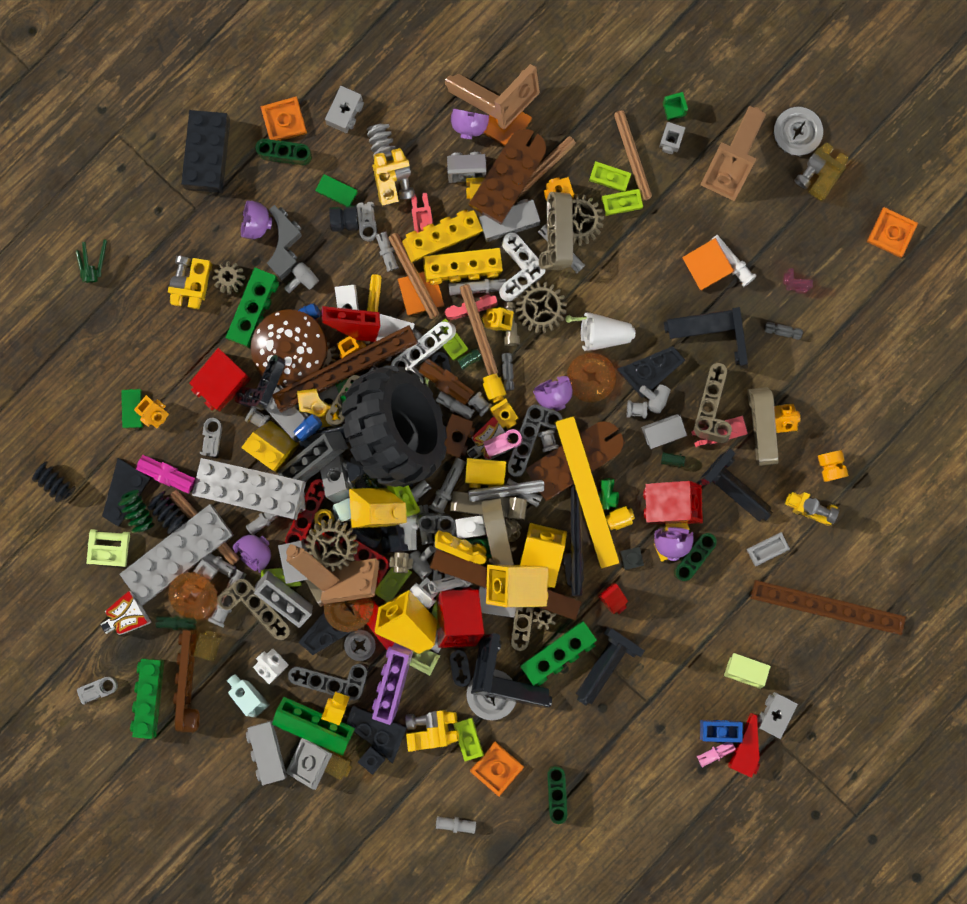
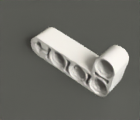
(424, 349)

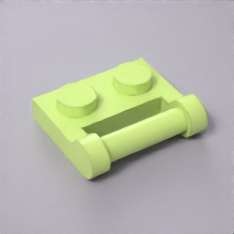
(108, 554)

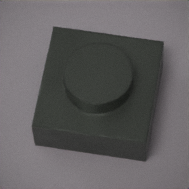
(632, 558)

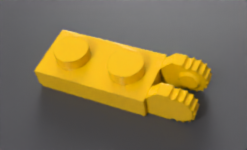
(460, 548)

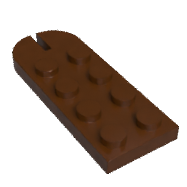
(509, 175)
(555, 469)
(185, 718)

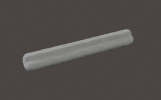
(506, 490)

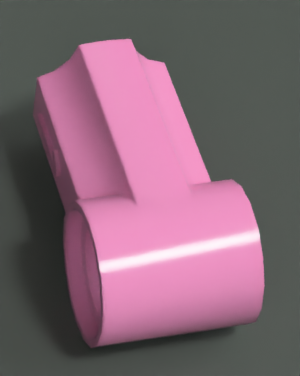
(500, 443)

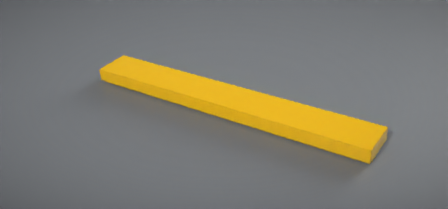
(587, 492)

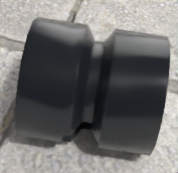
(344, 218)

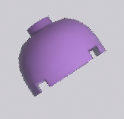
(469, 123)
(255, 220)
(554, 394)
(673, 543)
(253, 551)

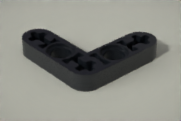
(260, 397)

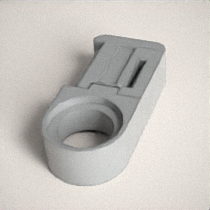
(366, 219)
(212, 439)
(95, 690)

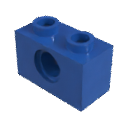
(721, 730)

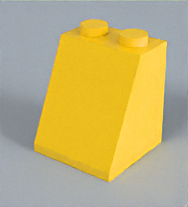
(271, 446)
(376, 508)
(544, 548)
(517, 585)
(407, 623)

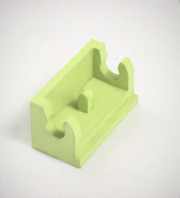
(424, 661)
(747, 671)

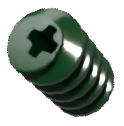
(136, 511)

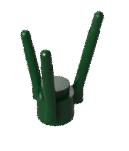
(88, 272)

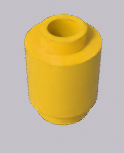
(494, 388)
(321, 513)
(620, 518)

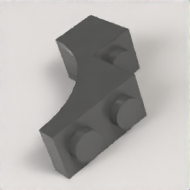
(289, 232)

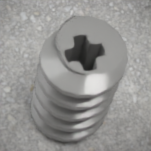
(379, 140)

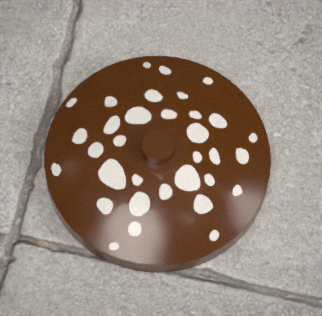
(294, 338)

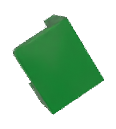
(675, 106)

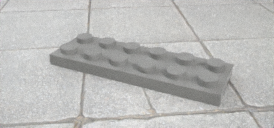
(249, 488)
(176, 554)

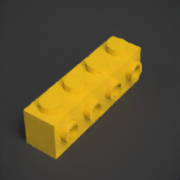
(442, 235)
(462, 265)

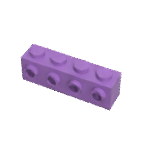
(392, 684)

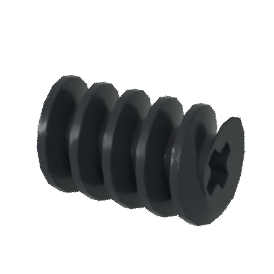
(52, 483)
(166, 512)

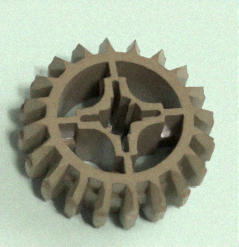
(577, 204)
(548, 311)
(325, 540)

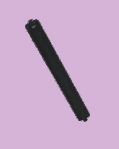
(576, 542)

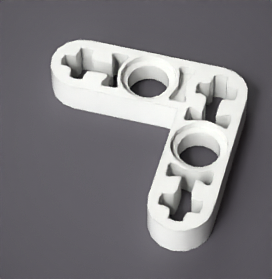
(526, 266)

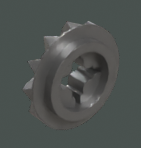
(350, 645)

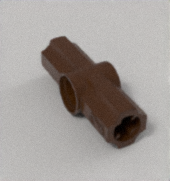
(446, 382)

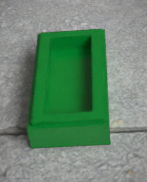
(336, 191)
(130, 400)

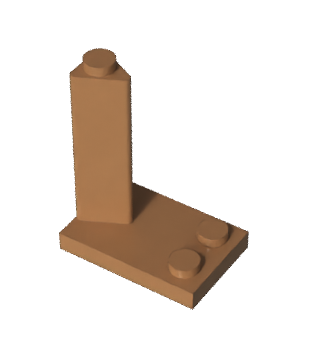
(502, 107)
(732, 162)
(349, 583)

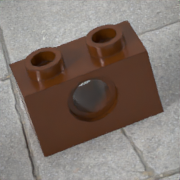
(460, 425)

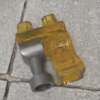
(827, 169)

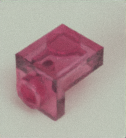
(800, 285)

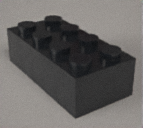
(205, 151)

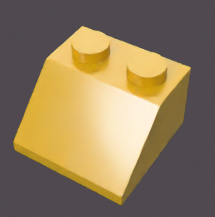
(485, 472)

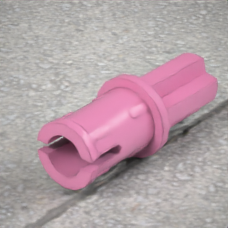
(716, 753)

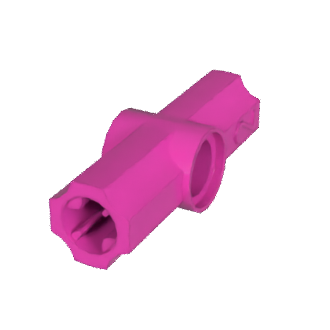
(165, 474)

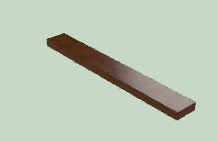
(347, 367)
(477, 575)
(828, 607)

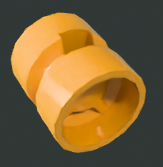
(833, 465)

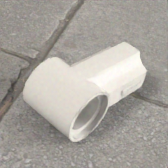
(410, 532)

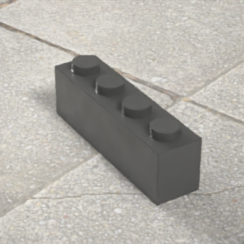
(315, 457)

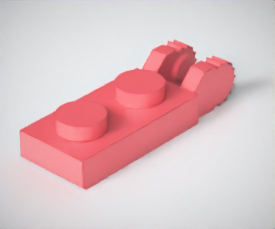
(421, 216)
(458, 312)
(738, 429)

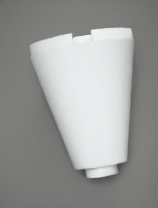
(604, 332)

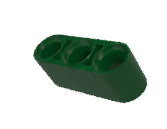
(277, 146)
(701, 550)
(561, 803)

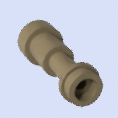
(511, 336)

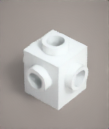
(422, 595)
(270, 665)

